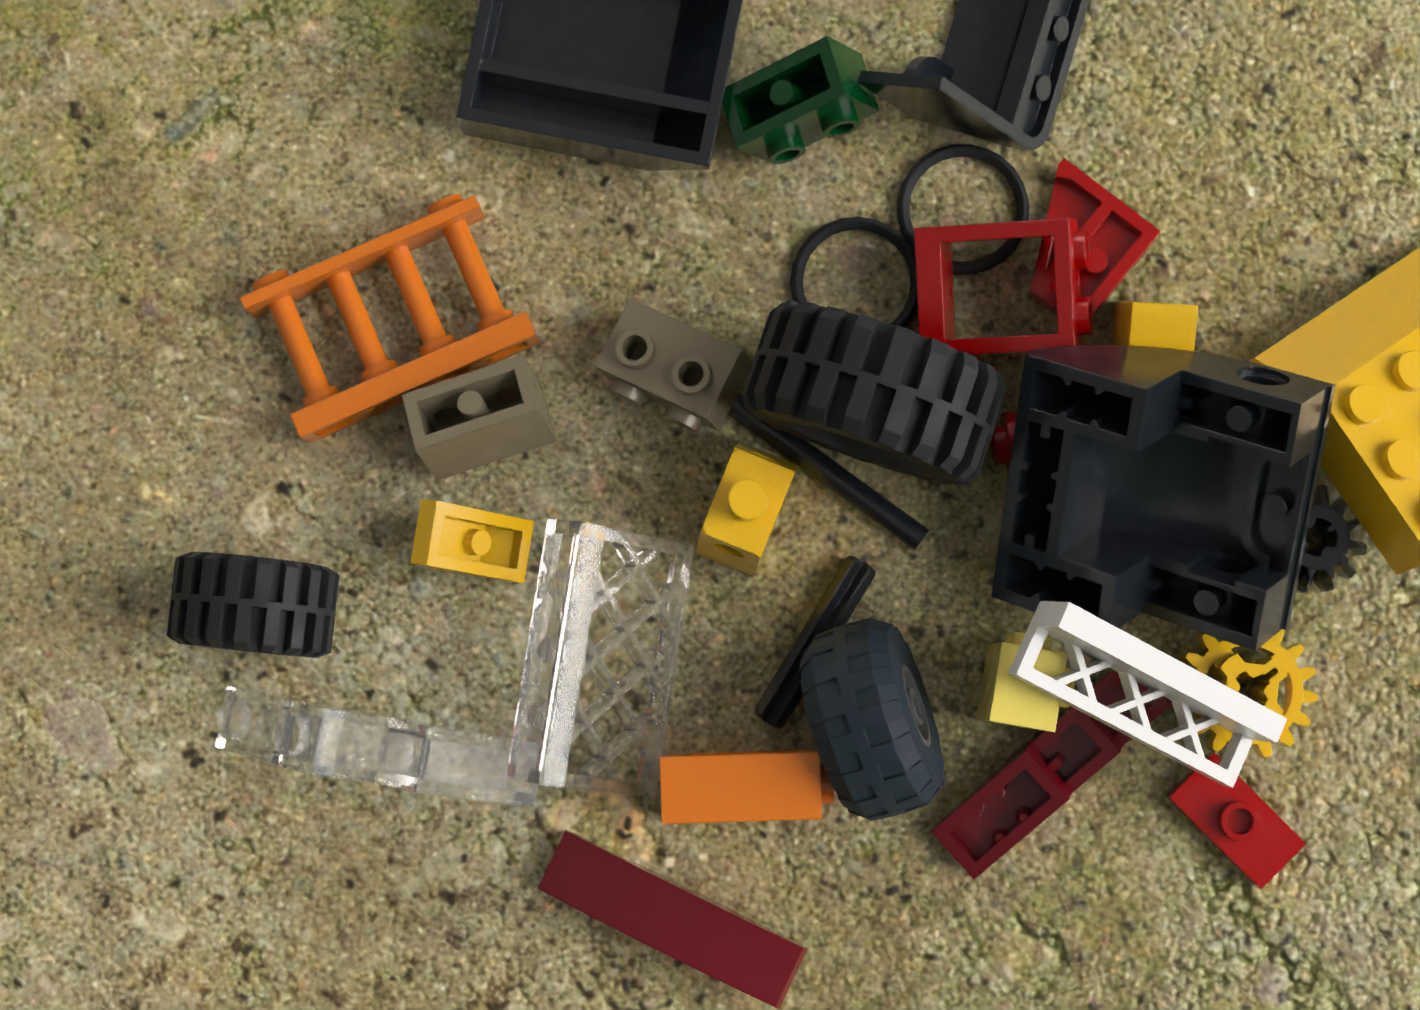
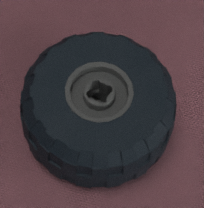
(872, 719)

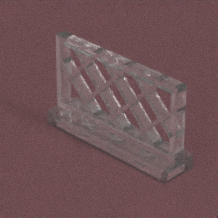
(562, 653)

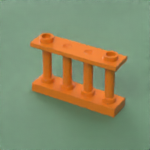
(384, 382)

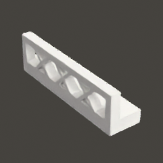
(1153, 669)

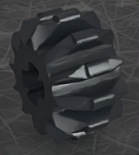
(1322, 563)

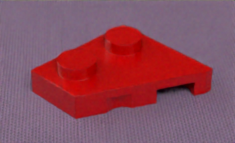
(1115, 235)

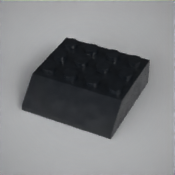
(602, 78)

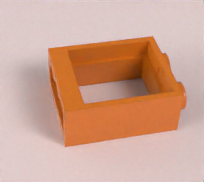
(743, 786)

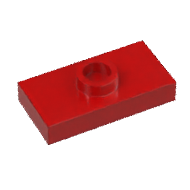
(1237, 824)

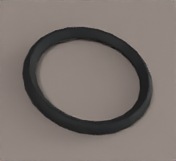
(976, 152)
(865, 224)

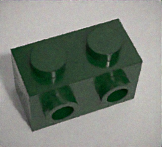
(799, 101)

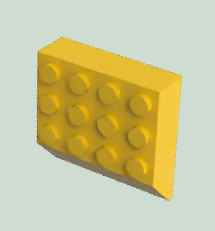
(1373, 432)

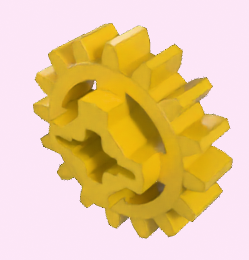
(1273, 668)

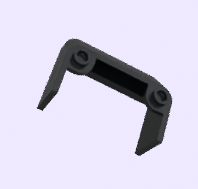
(996, 71)

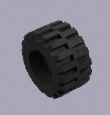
(253, 604)

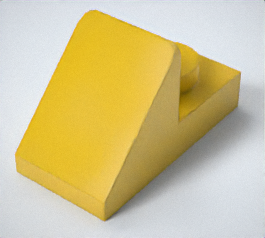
(471, 541)

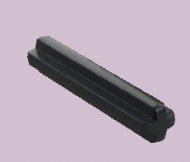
(831, 611)

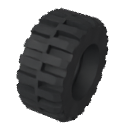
(874, 392)

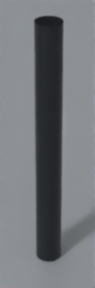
(835, 478)

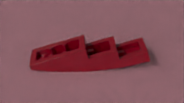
(1036, 781)
(673, 919)

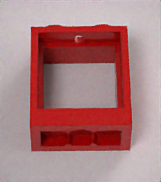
(936, 285)

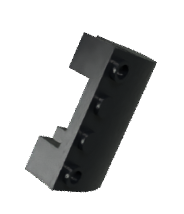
(1161, 487)

